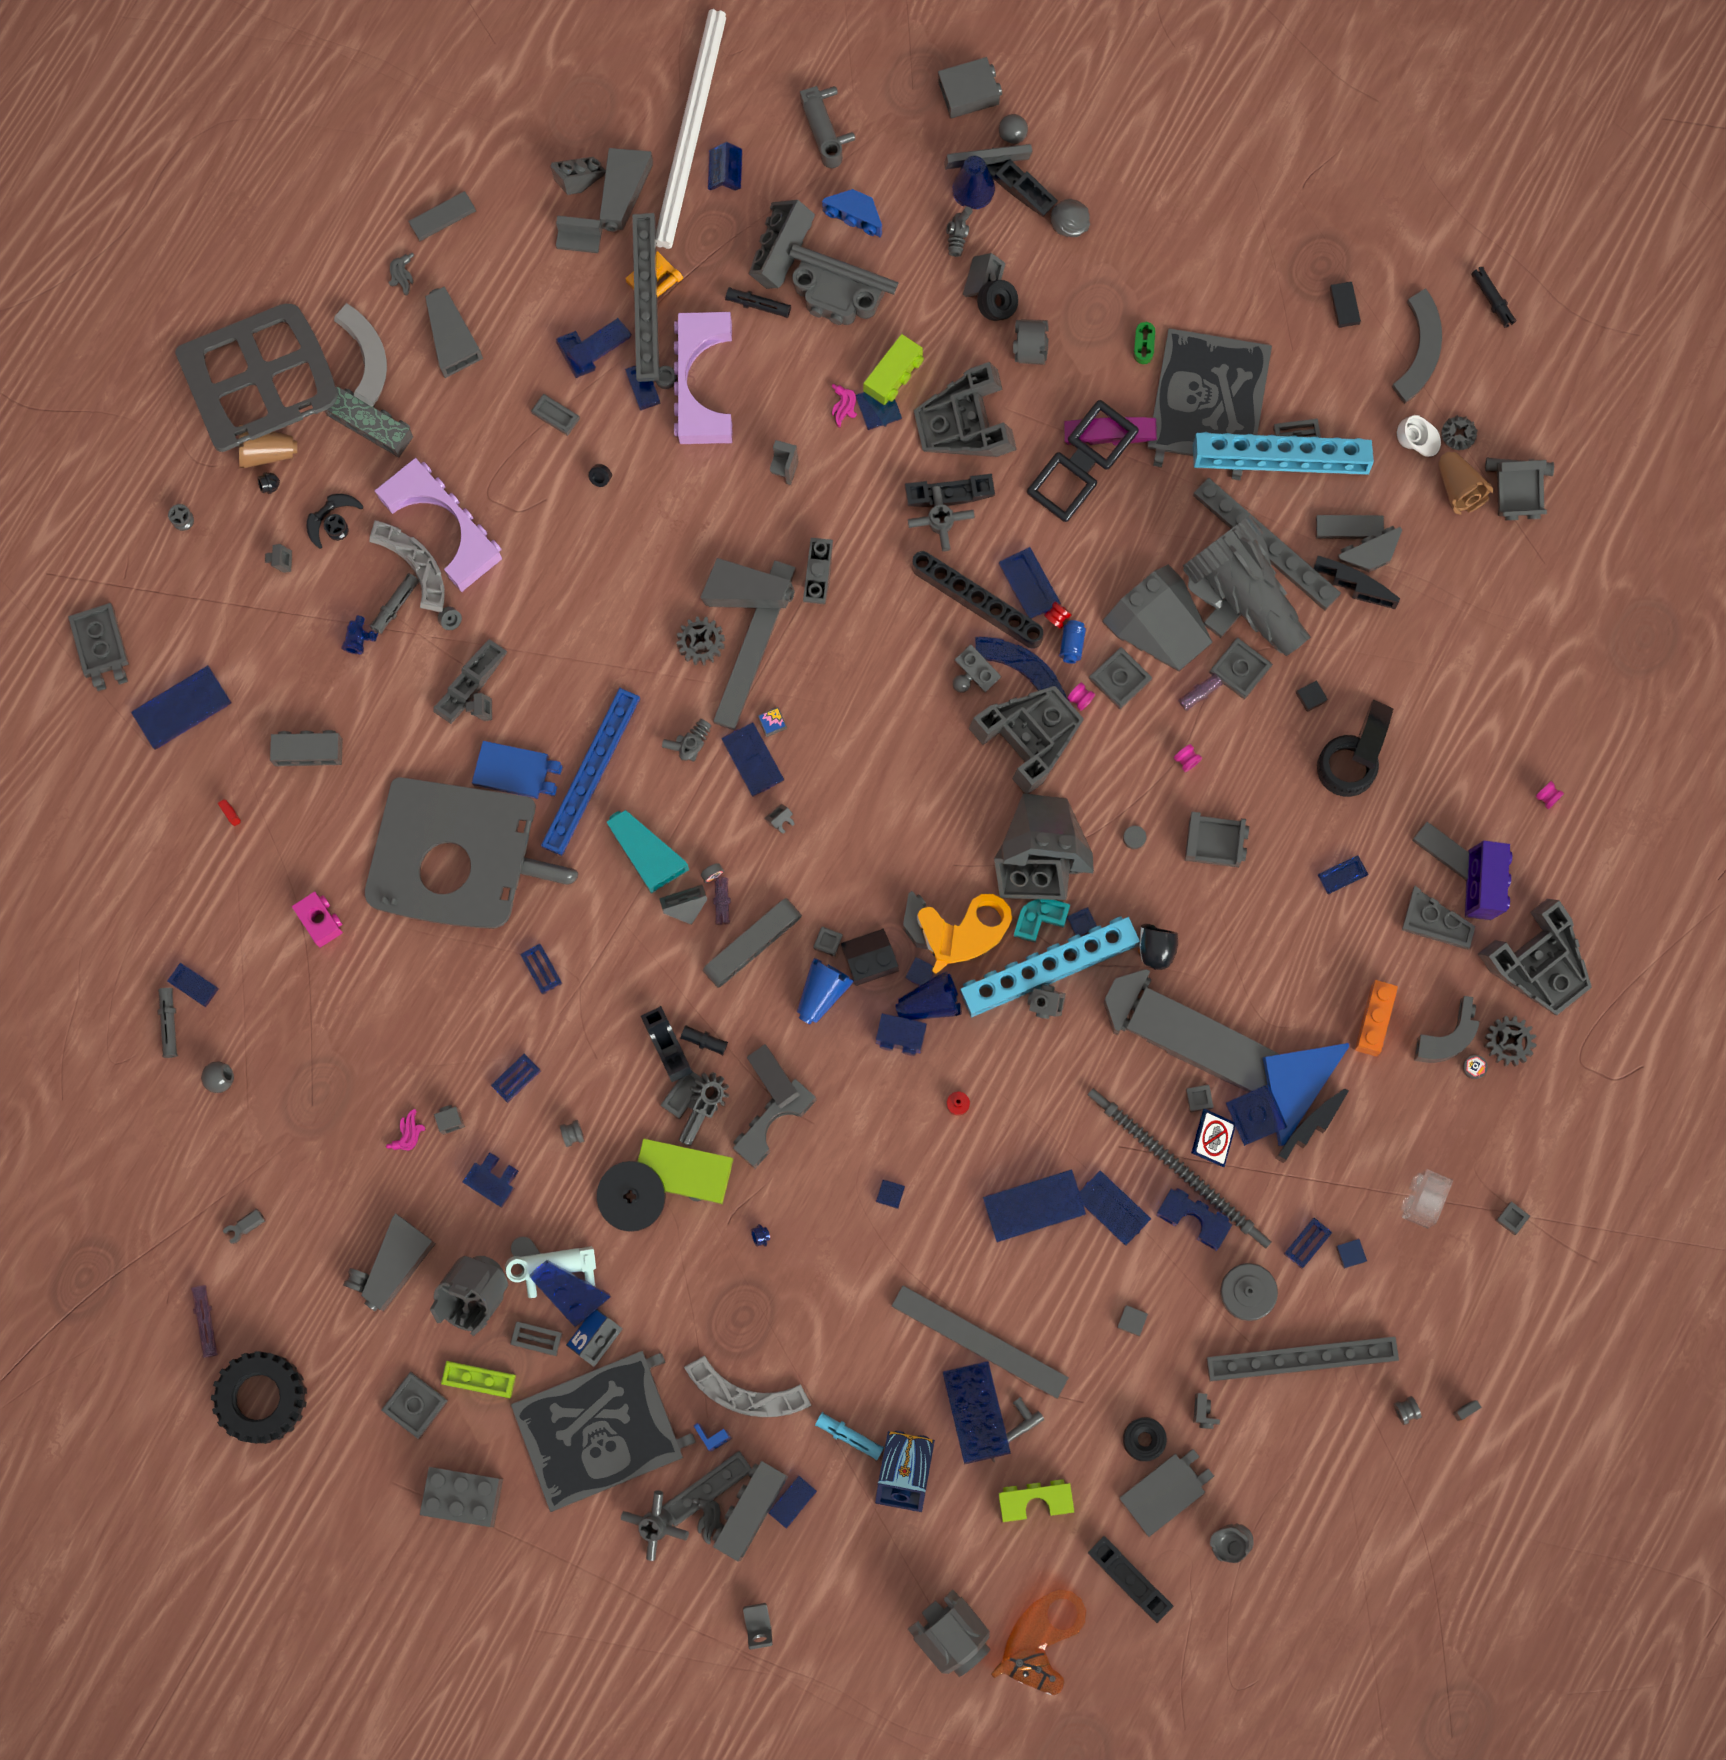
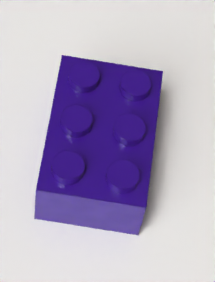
(1488, 880)

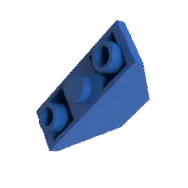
(855, 210)

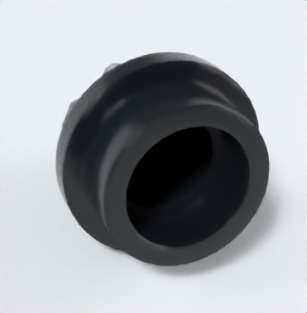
(268, 482)

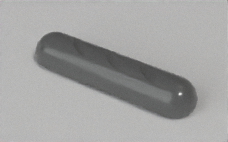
(549, 871)

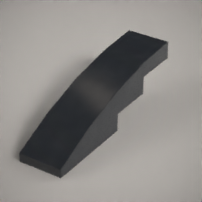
(1022, 186)
(1364, 587)
(1372, 734)
(1317, 1120)

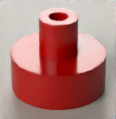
(958, 1109)

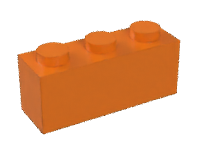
(1376, 1018)

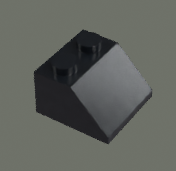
(870, 957)

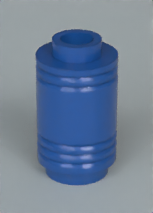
(1072, 641)

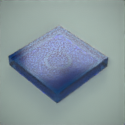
(1256, 1115)

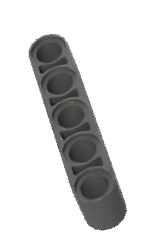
(752, 942)

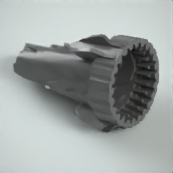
(1241, 572)

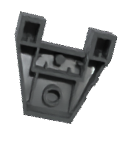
(958, 419)
(1035, 728)
(1546, 966)

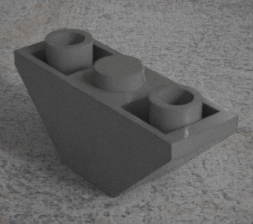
(577, 174)
(1373, 551)
(818, 571)
(910, 923)
(1124, 998)

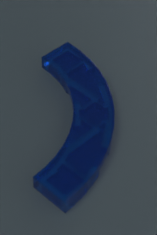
(1019, 659)

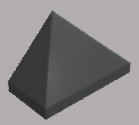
(684, 904)

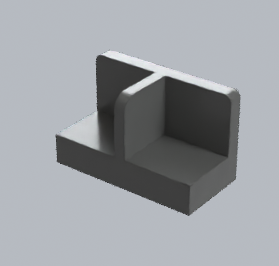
(784, 460)

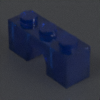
(1213, 1227)

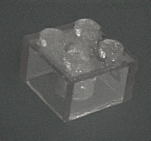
(1426, 1199)

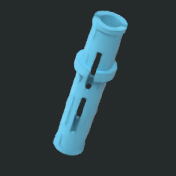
(849, 1436)

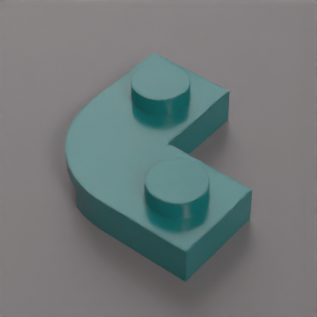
(1040, 911)

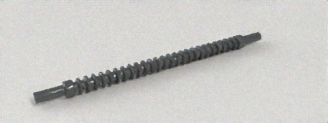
(1247, 1226)

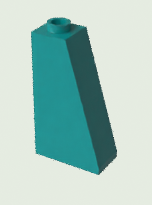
(648, 854)

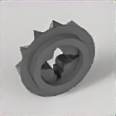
(1459, 442)

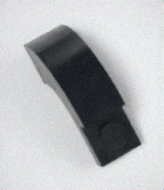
(666, 1044)

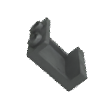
(1521, 489)
(1216, 840)

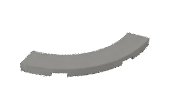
(372, 352)
(418, 558)
(742, 1400)

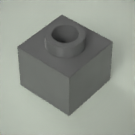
(449, 1119)

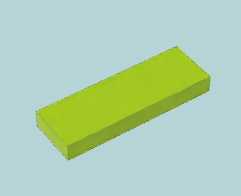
(478, 1379)

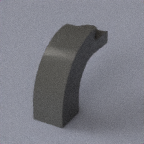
(1439, 1049)

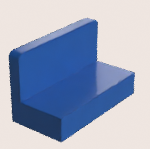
(716, 1440)

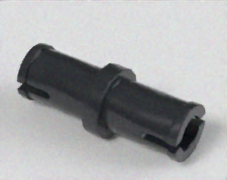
(704, 1040)

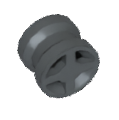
(177, 513)
(572, 1133)
(356, 1280)
(1407, 1410)

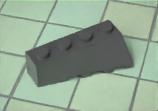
(785, 228)

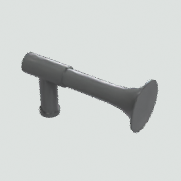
(1029, 1421)

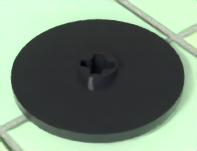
(649, 1196)

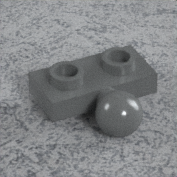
(976, 669)

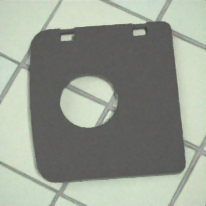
(431, 814)

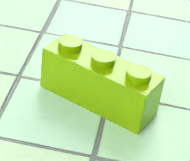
(893, 370)

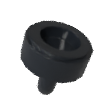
(600, 475)

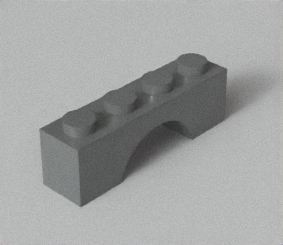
(753, 1144)

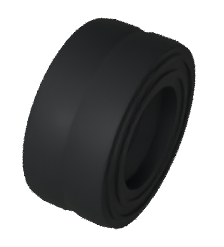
(986, 301)
(1157, 1433)

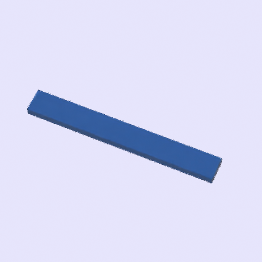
(590, 772)

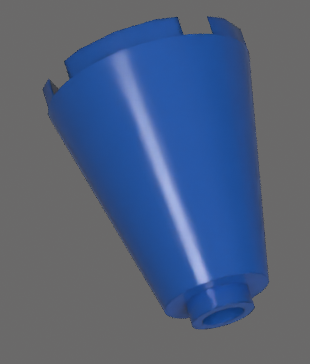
(821, 991)

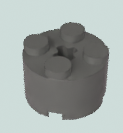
(1031, 341)

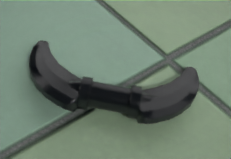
(333, 501)

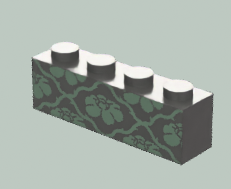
(370, 423)

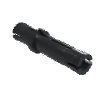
(733, 296)
(1498, 304)

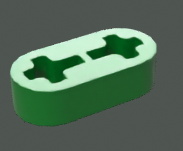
(1149, 343)

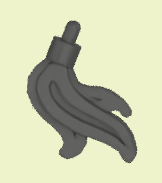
(400, 274)
(710, 1518)

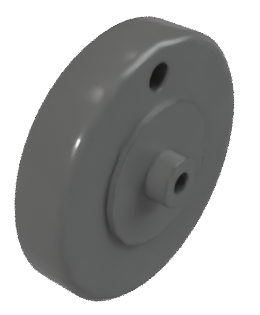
(1248, 1292)

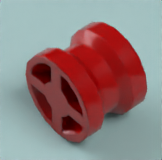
(1057, 614)

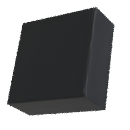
(1311, 696)

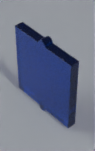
(875, 413)

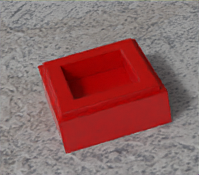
(229, 812)

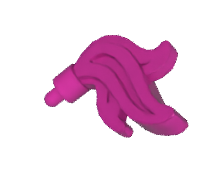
(845, 405)
(410, 1133)

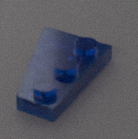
(568, 1293)

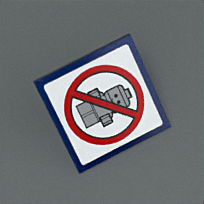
(1213, 1138)

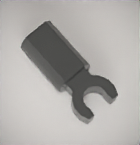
(245, 1225)

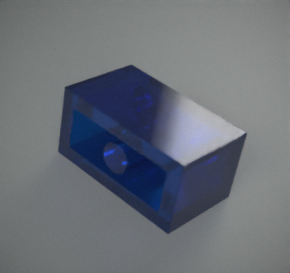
(901, 1034)

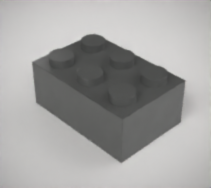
(461, 1497)

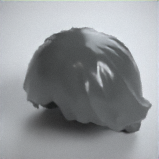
(1070, 218)

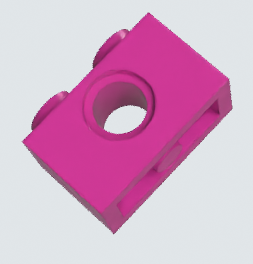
(308, 909)

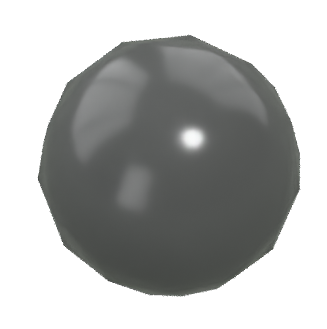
(1013, 129)
(217, 1077)

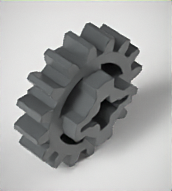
(700, 634)
(1506, 1033)

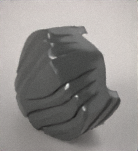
(1232, 1543)

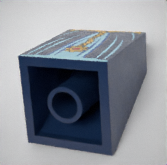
(904, 1471)

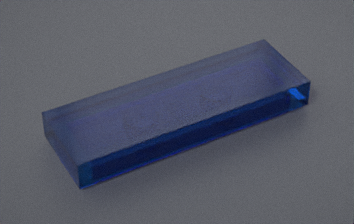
(599, 344)

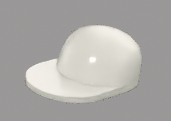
(1420, 435)

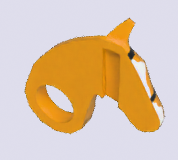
(965, 941)

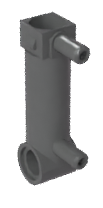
(821, 125)

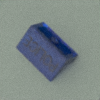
(725, 166)

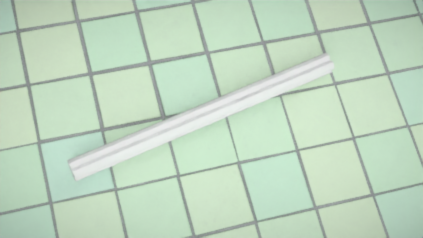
(690, 129)

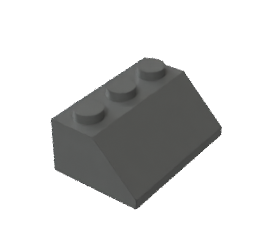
(1039, 879)

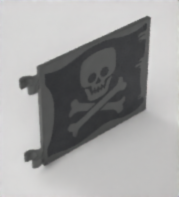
(1208, 388)
(598, 1430)

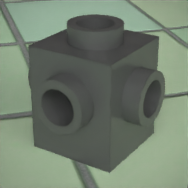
(1046, 1001)

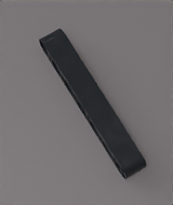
(972, 590)

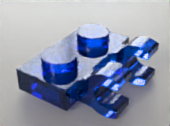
(488, 1184)

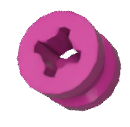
(1081, 696)
(1187, 758)
(1549, 795)

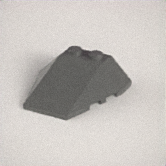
(1161, 619)
(1046, 829)

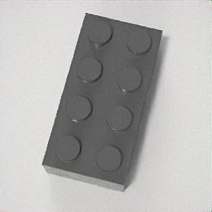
(750, 1511)

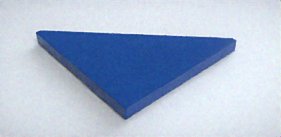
(1297, 1081)

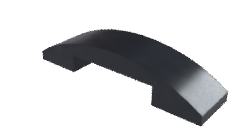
(953, 493)
(1130, 1579)

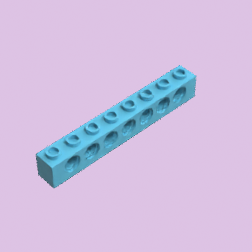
(1282, 453)
(978, 1004)

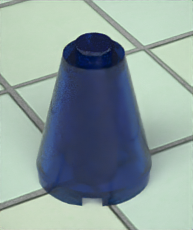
(973, 184)
(931, 1000)

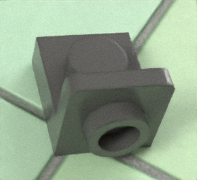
(1202, 1407)

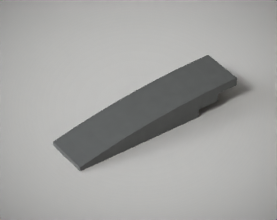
(1200, 1041)

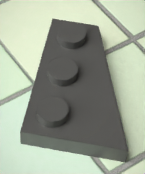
(1434, 921)

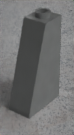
(622, 185)
(451, 336)
(745, 588)
(396, 1262)

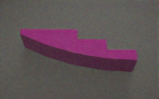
(1108, 431)

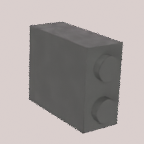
(969, 87)

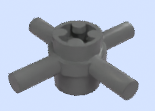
(939, 511)
(655, 1525)

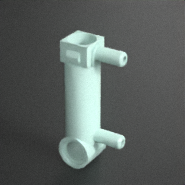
(571, 1260)

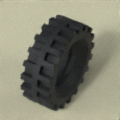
(289, 1406)

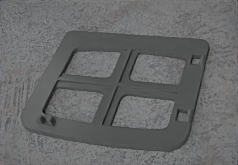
(259, 373)

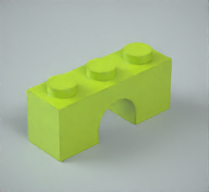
(1014, 1501)

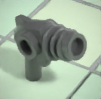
(957, 231)
(691, 743)

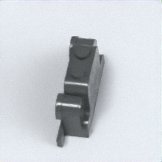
(837, 288)

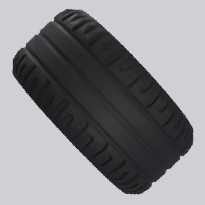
(1330, 781)

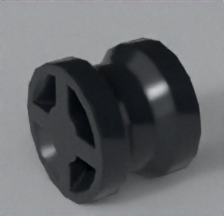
(334, 522)

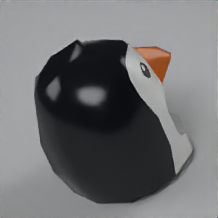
(1157, 946)

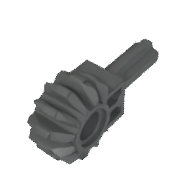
(702, 1105)

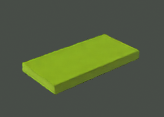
(688, 1170)

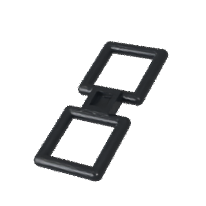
(1082, 460)

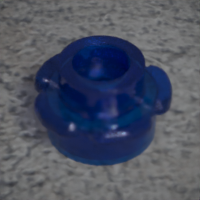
(760, 1235)

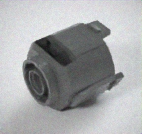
(470, 1293)
(953, 1635)

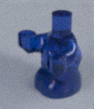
(356, 635)

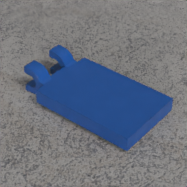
(515, 770)

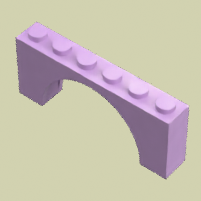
(696, 334)
(416, 485)

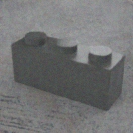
(306, 748)

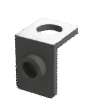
(758, 1625)

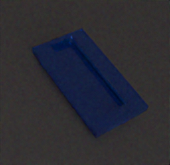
(1029, 582)
(752, 759)
(1113, 1208)

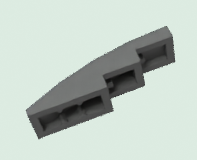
(470, 681)

